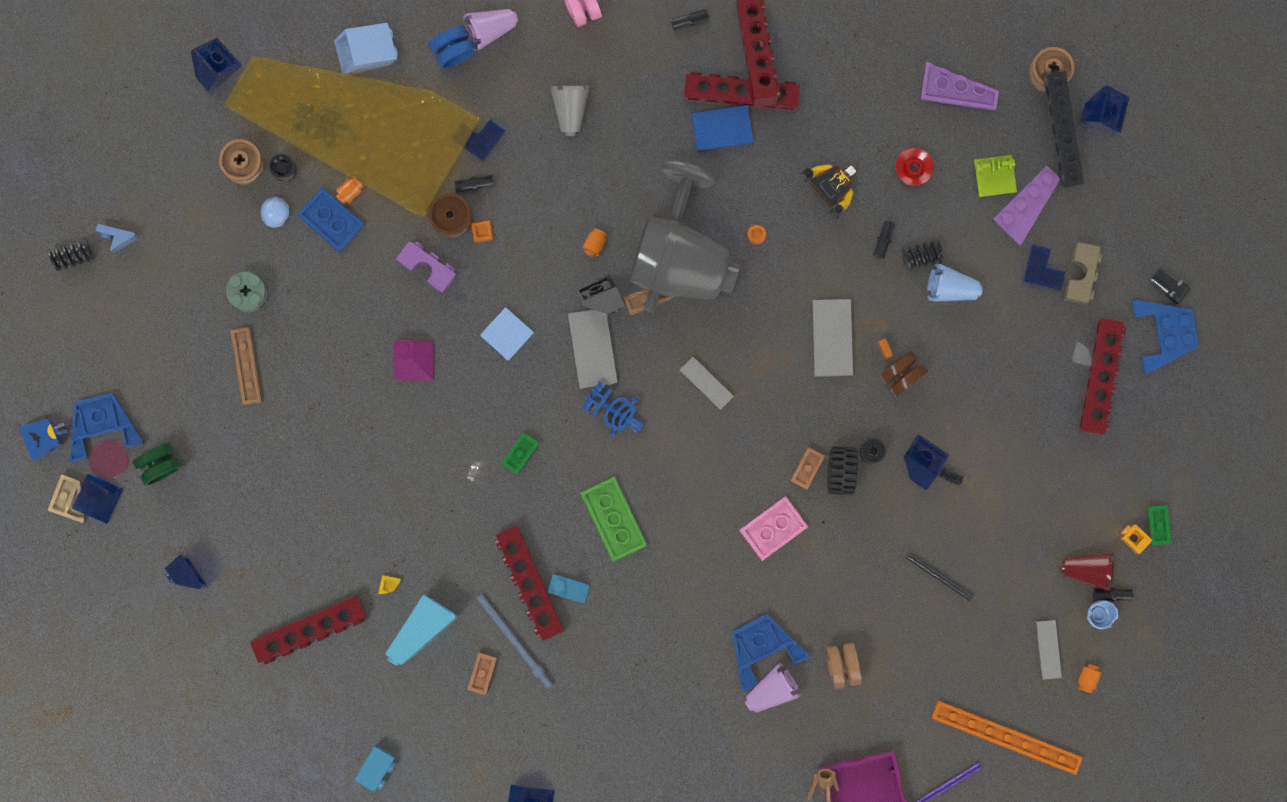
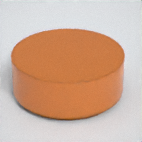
(756, 234)

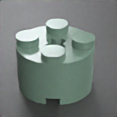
(254, 299)

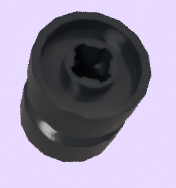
(282, 168)
(872, 451)

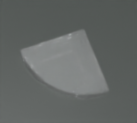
(1081, 355)
(474, 470)

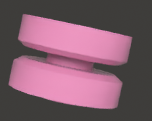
(577, 10)

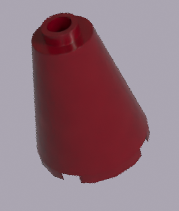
(1090, 569)

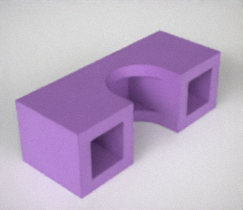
(441, 275)

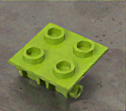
(995, 175)

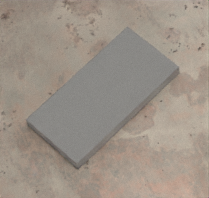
(832, 338)
(592, 348)

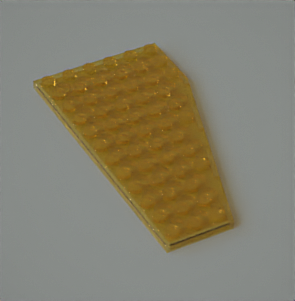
(367, 128)

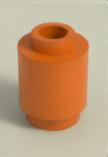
(349, 190)
(594, 243)
(1089, 678)

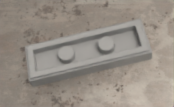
(706, 383)
(1048, 649)

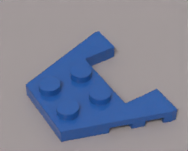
(1174, 330)
(98, 417)
(758, 641)

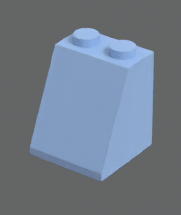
(365, 48)

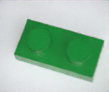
(520, 453)
(1159, 525)

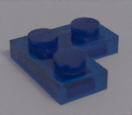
(482, 143)
(1037, 271)

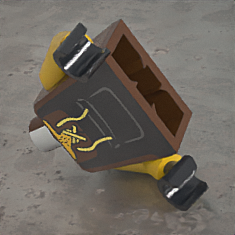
(832, 185)

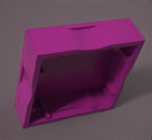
(867, 779)

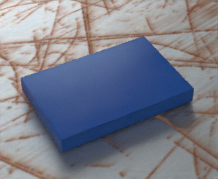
(722, 128)
(331, 219)

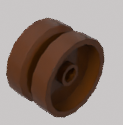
(443, 206)
(902, 372)

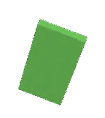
(613, 519)

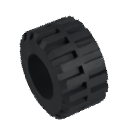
(842, 470)

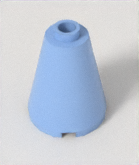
(952, 285)

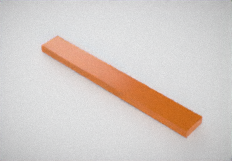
(1006, 737)

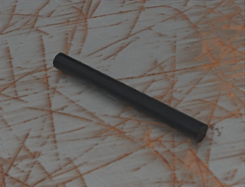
(940, 577)

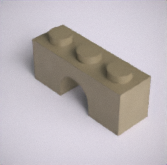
(1087, 257)

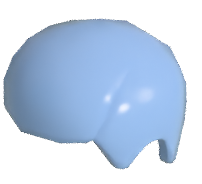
(274, 212)
(1102, 614)

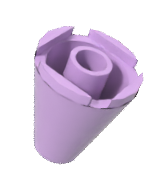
(489, 25)
(773, 690)

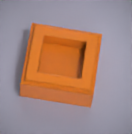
(481, 231)
(885, 349)

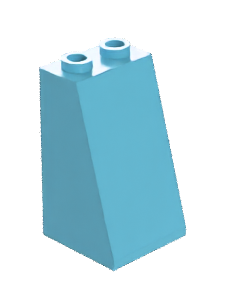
(420, 629)

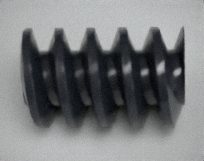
(71, 255)
(922, 255)

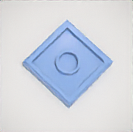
(507, 334)

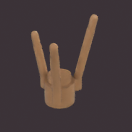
(825, 779)

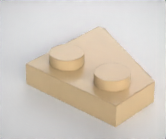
(64, 497)

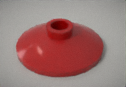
(916, 157)

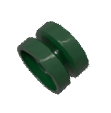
(157, 464)

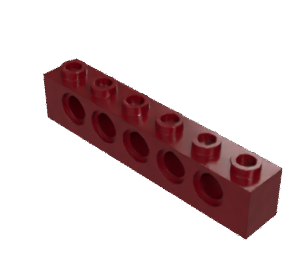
(760, 94)
(731, 97)
(1117, 331)
(554, 626)
(261, 645)

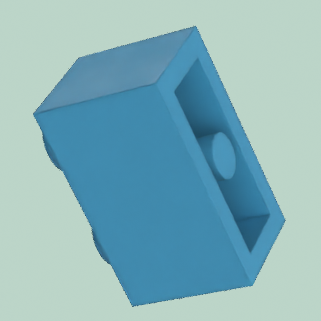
(375, 769)

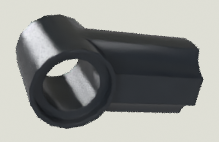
(1174, 288)

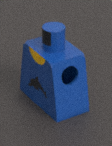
(42, 437)

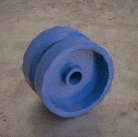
(452, 47)

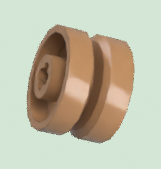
(1050, 58)
(240, 150)
(842, 666)

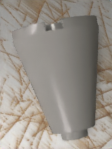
(569, 107)

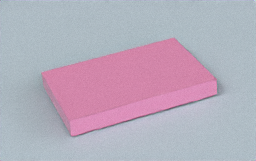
(773, 528)

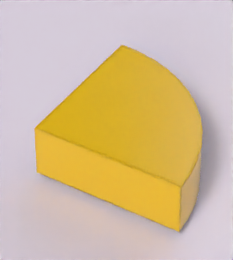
(388, 584)

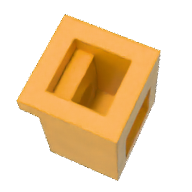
(1142, 538)

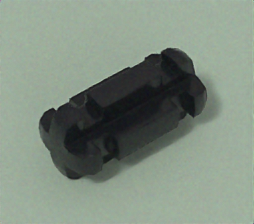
(951, 476)

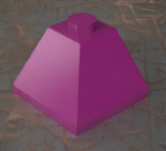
(413, 360)

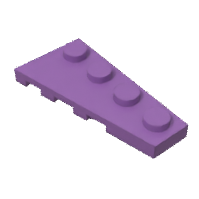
(953, 89)
(1024, 209)

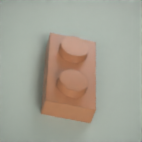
(807, 468)
(482, 673)

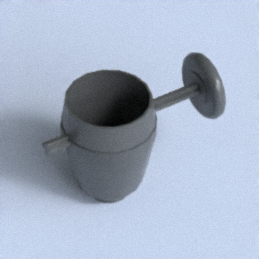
(676, 257)

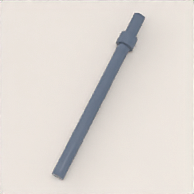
(538, 671)

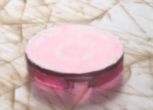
(108, 459)

